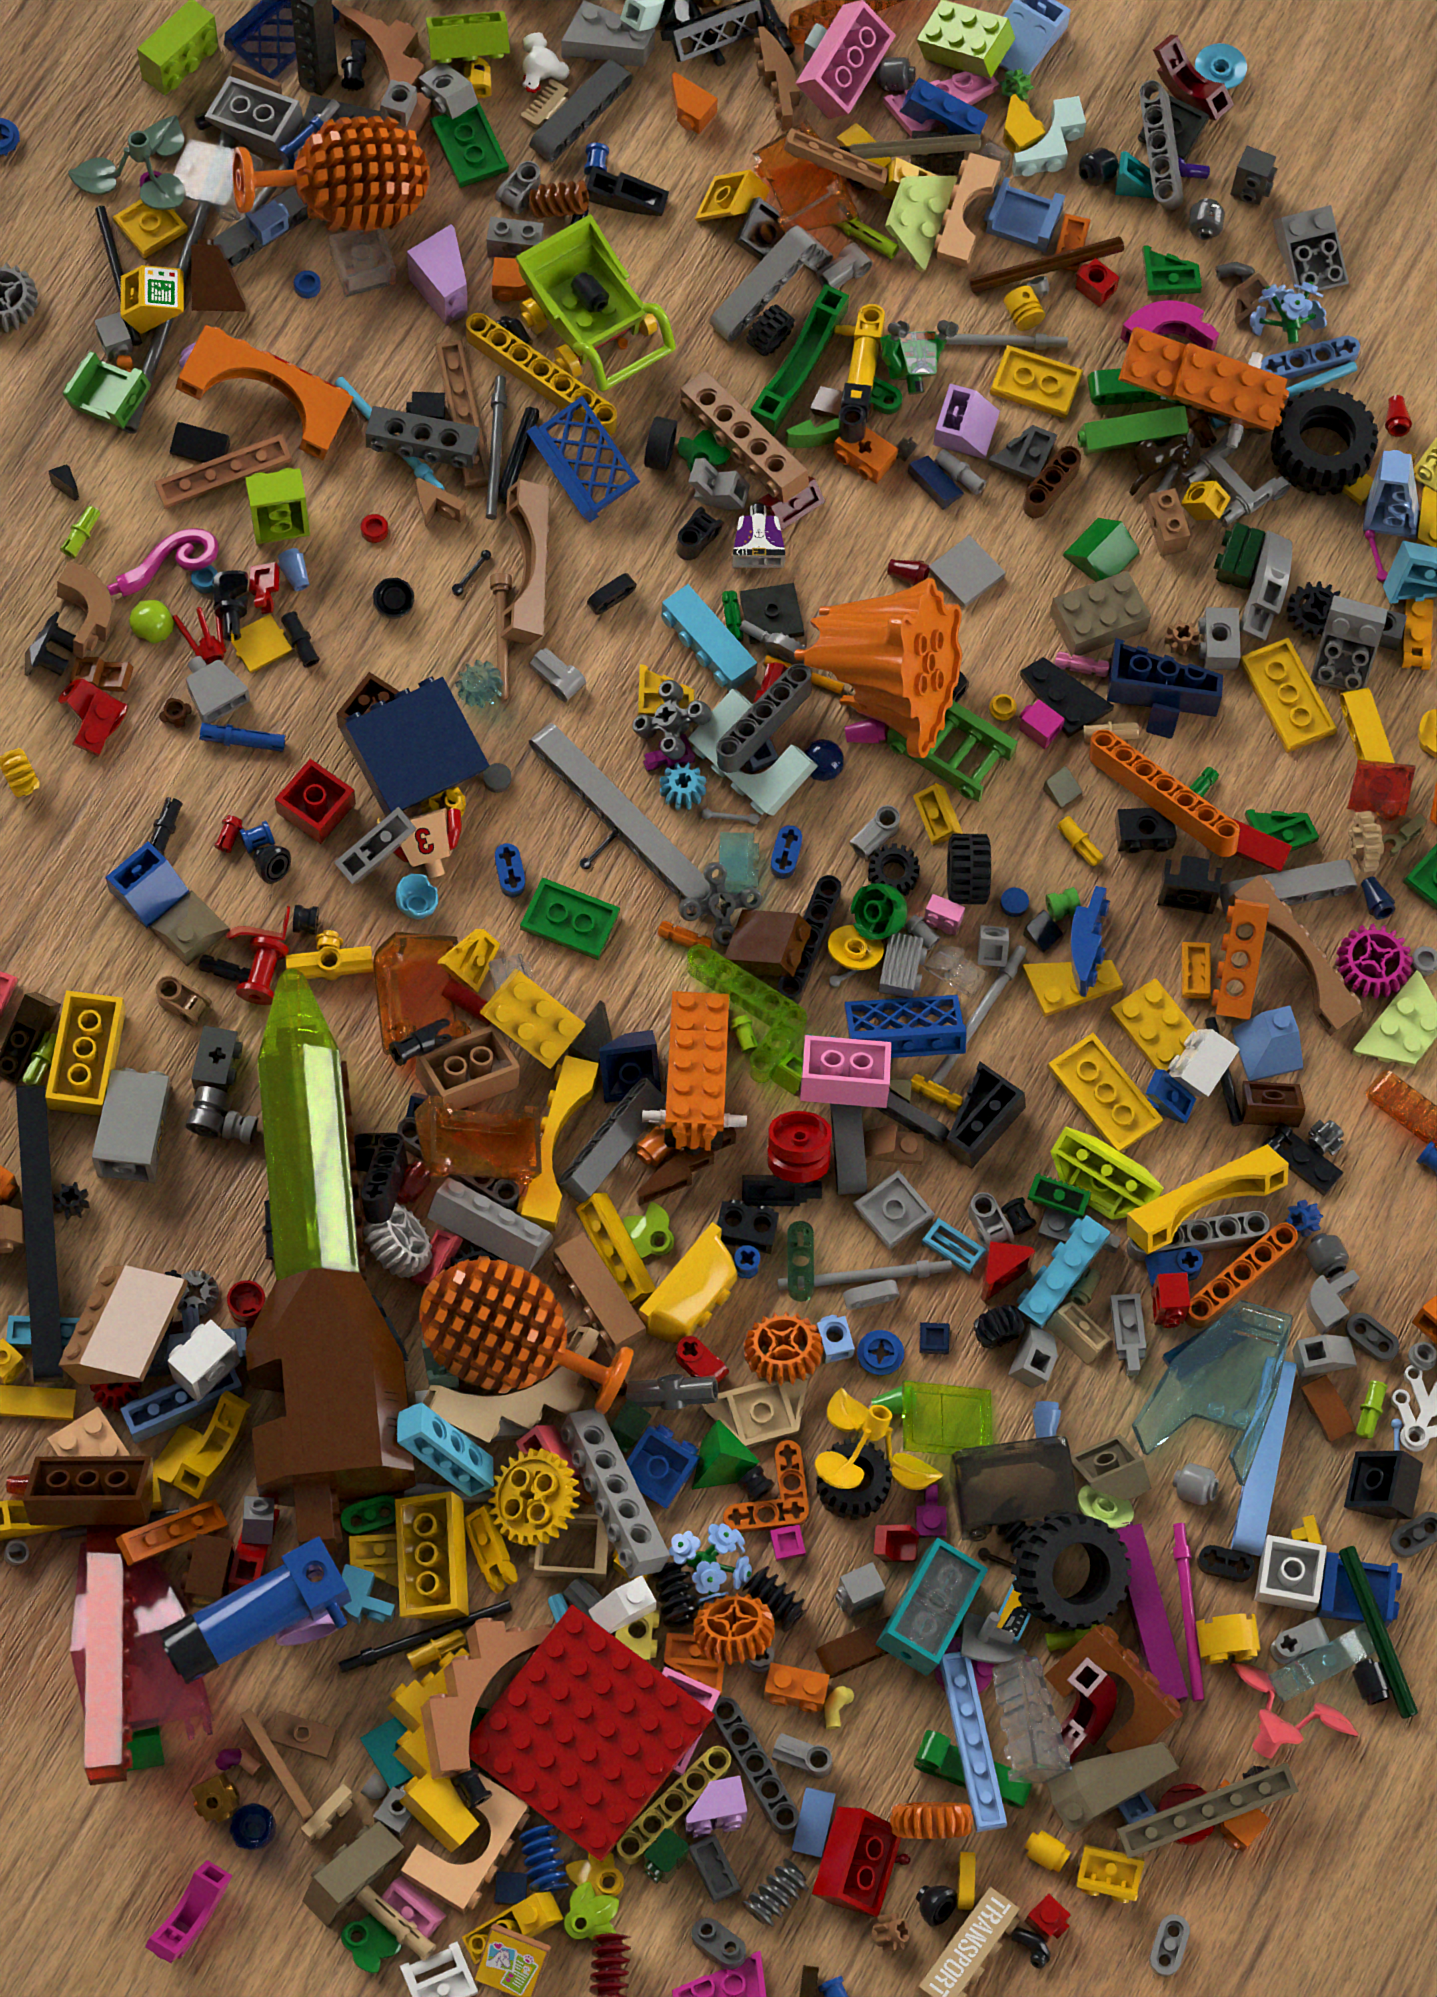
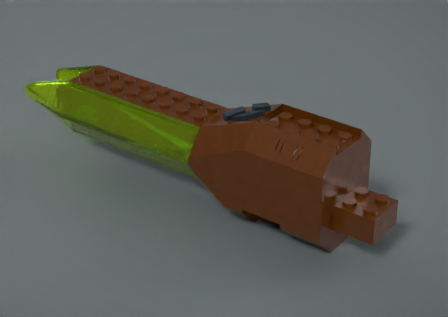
(320, 1326)

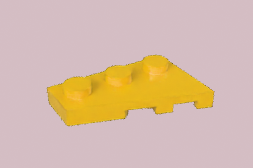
(1056, 989)

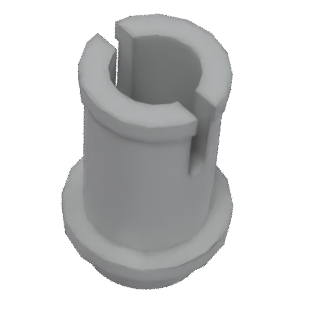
(921, 929)

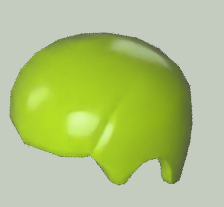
(151, 621)

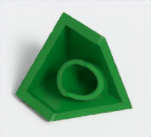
(723, 1458)

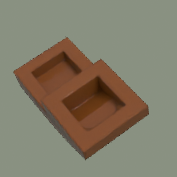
(104, 675)
(1327, 1407)

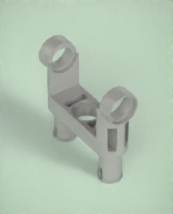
(1242, 496)

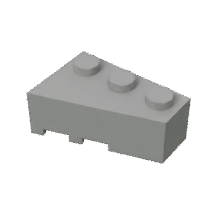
(603, 36)

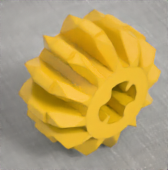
(19, 772)

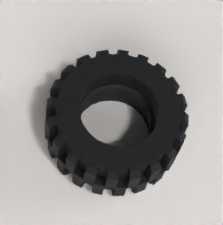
(1328, 411)
(1106, 1575)

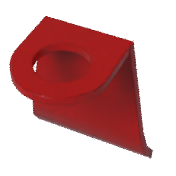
(81, 697)
(247, 930)

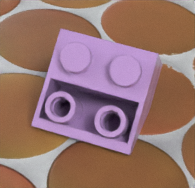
(966, 422)
(718, 1807)

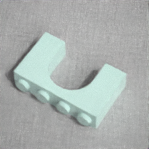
(767, 789)

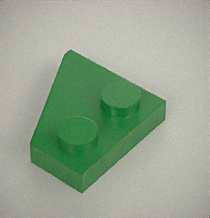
(1170, 274)
(1291, 828)

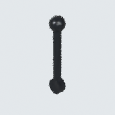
(457, 589)
(585, 863)

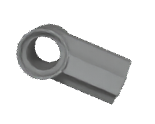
(849, 264)
(562, 679)
(876, 833)
(799, 1755)

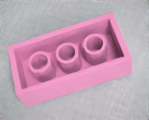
(845, 59)

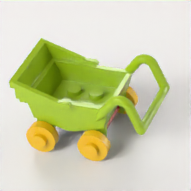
(549, 273)

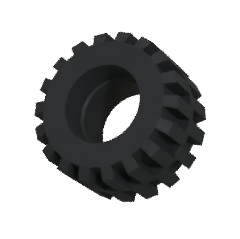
(969, 869)
(858, 1502)

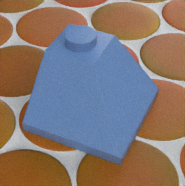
(1269, 1044)

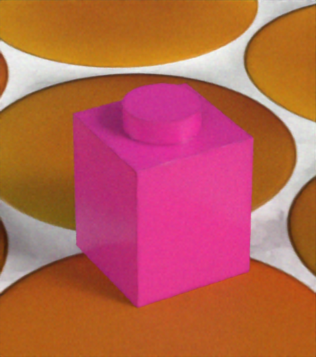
(1041, 723)

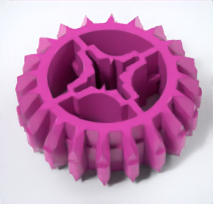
(1377, 981)

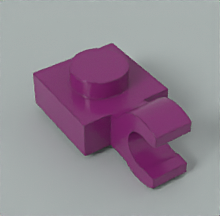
(655, 759)
(931, 1518)

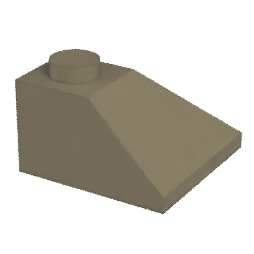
(189, 928)
(1113, 1468)

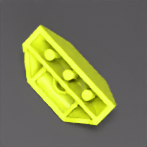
(1111, 1177)

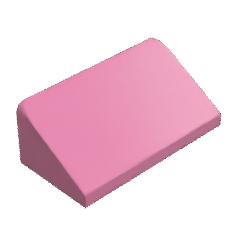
(413, 1906)

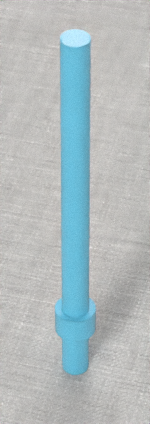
(1309, 384)
(420, 469)

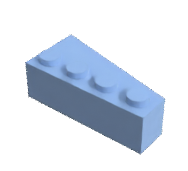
(1393, 497)

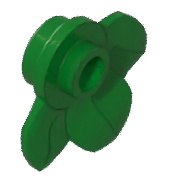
(705, 447)
(375, 1943)

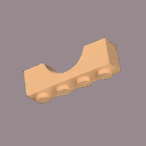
(978, 179)

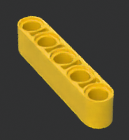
(1365, 726)

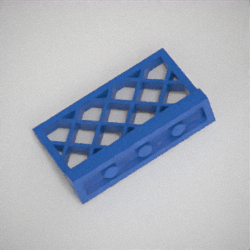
(563, 469)
(908, 1039)

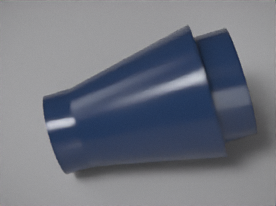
(1378, 899)

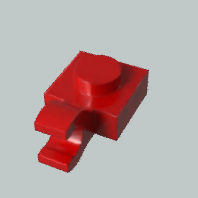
(263, 582)

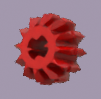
(116, 1397)

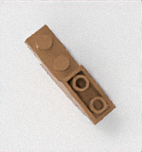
(777, 73)

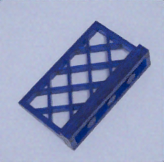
(252, 22)

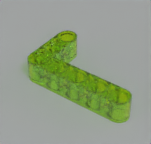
(753, 1004)

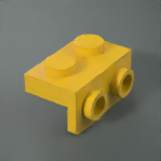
(1109, 1874)

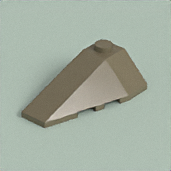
(1107, 1782)

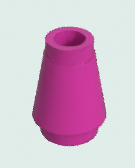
(866, 731)

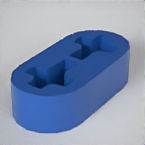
(780, 851)
(516, 869)

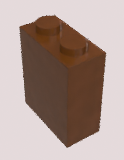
(768, 942)

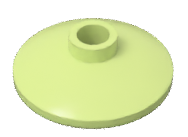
(1105, 1507)

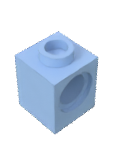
(835, 1350)

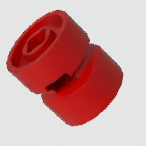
(245, 1302)

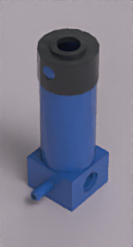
(258, 1612)

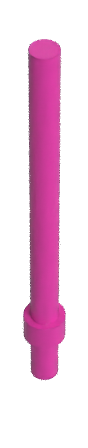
(1182, 1555)

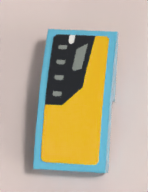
(1013, 1615)

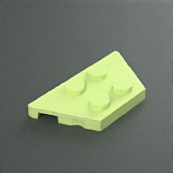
(919, 214)
(1404, 1027)

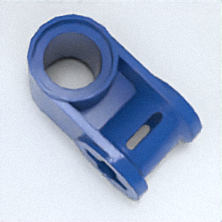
(1174, 1263)

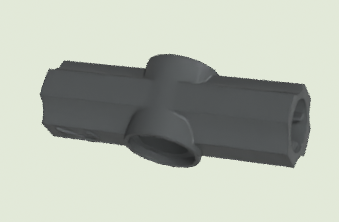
(673, 1391)

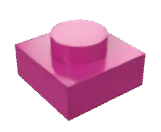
(787, 1543)

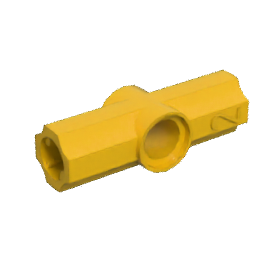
(348, 961)

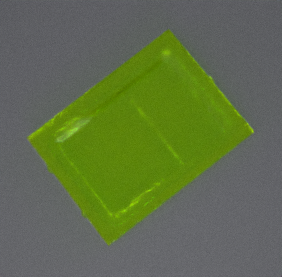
(945, 1417)

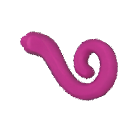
(139, 577)

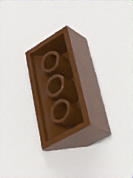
(90, 1490)

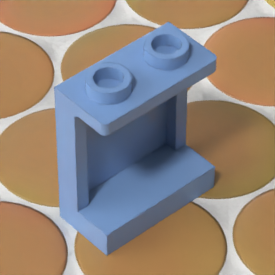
(1023, 216)

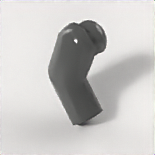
(1233, 269)

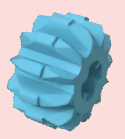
(693, 788)

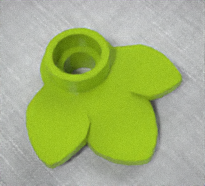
(647, 1229)
(593, 1910)

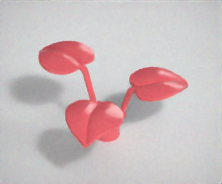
(1274, 1729)

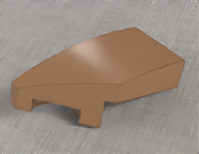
(1248, 295)

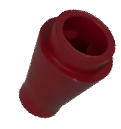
(908, 570)

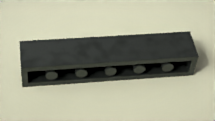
(314, 44)

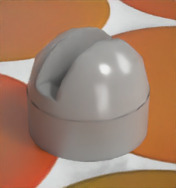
(1040, 286)
(16, 1547)
(375, 1787)

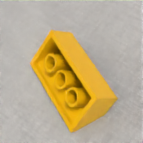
(431, 1556)

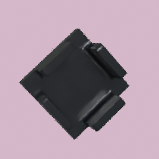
(1191, 887)

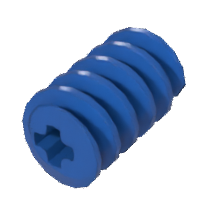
(542, 1859)

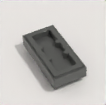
(714, 1869)

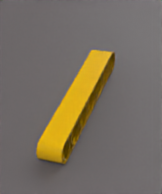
(534, 364)

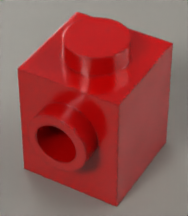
(1048, 1918)

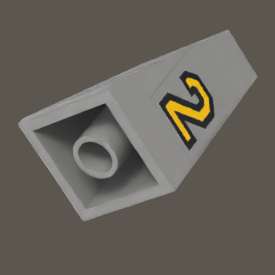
(132, 1125)

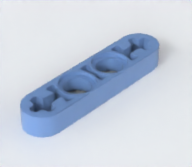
(1311, 363)

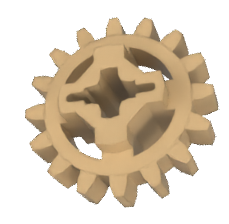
(1366, 841)

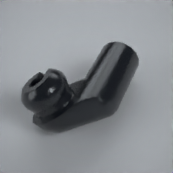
(1036, 1944)

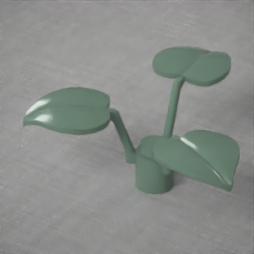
(162, 193)

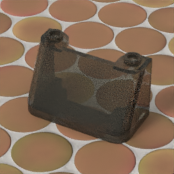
(1011, 1484)

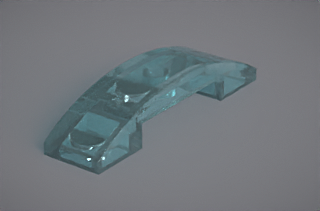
(1322, 1663)

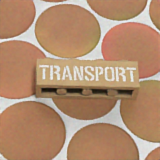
(971, 1946)

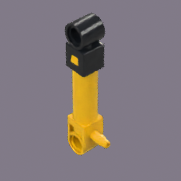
(857, 390)

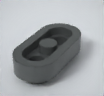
(1374, 1335)
(1415, 1535)
(717, 1942)

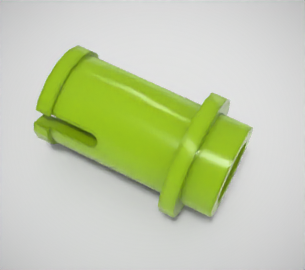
(744, 1033)

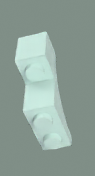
(1051, 151)

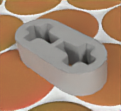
(871, 1294)

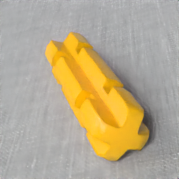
(936, 1092)

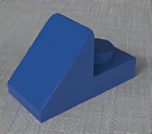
(1169, 1097)

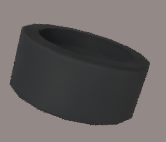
(660, 443)

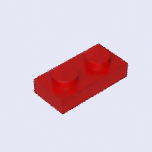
(96, 724)

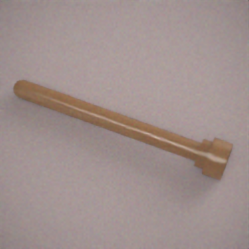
(501, 584)

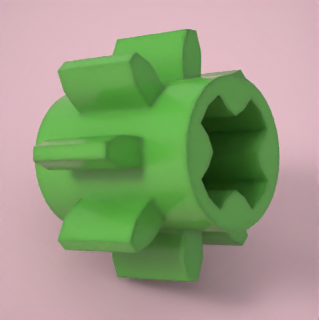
(1017, 77)

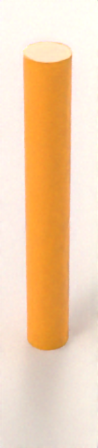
(817, 679)

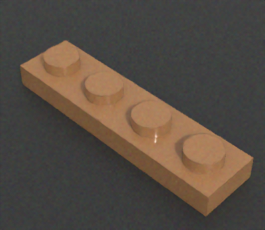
(835, 159)

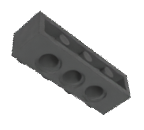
(413, 427)

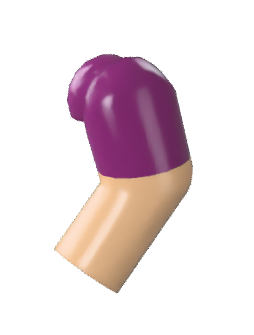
(237, 1756)

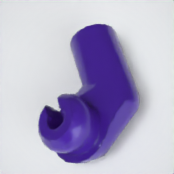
(1193, 170)

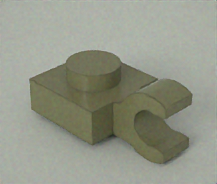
(1408, 831)

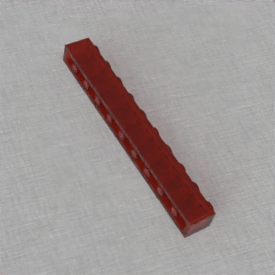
(107, 1657)

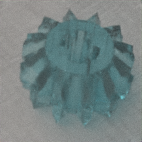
(486, 690)

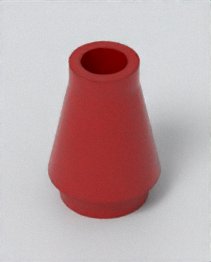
(1397, 419)

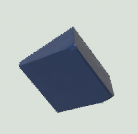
(1162, 720)

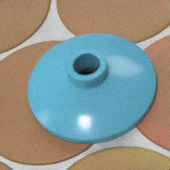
(1223, 58)

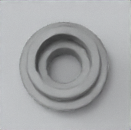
(1425, 1350)

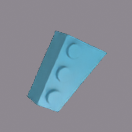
(1412, 573)

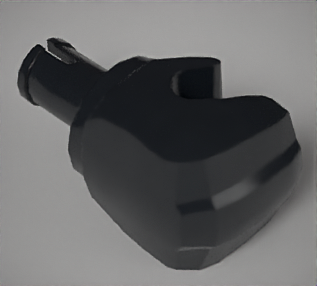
(225, 588)

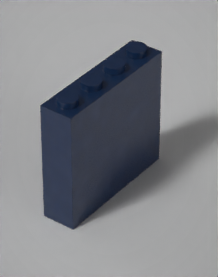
(414, 745)

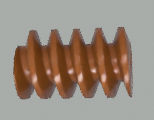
(559, 199)

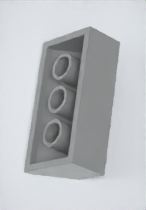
(489, 1225)

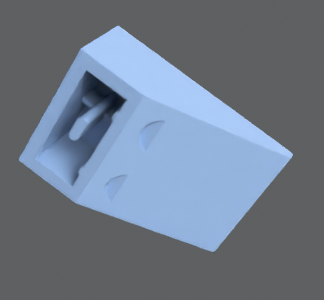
(1036, 29)

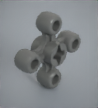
(672, 719)
(717, 891)

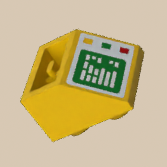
(151, 296)

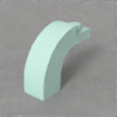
(642, 13)

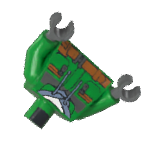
(914, 354)

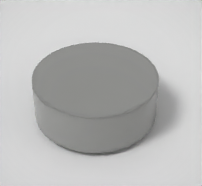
(1424, 960)

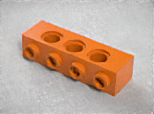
(1240, 1004)

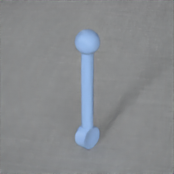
(1396, 1424)

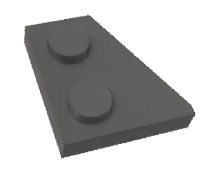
(1025, 454)

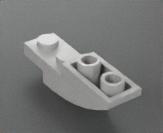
(1269, 586)

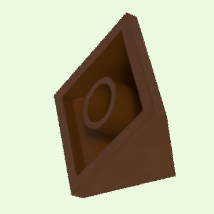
(1272, 1104)

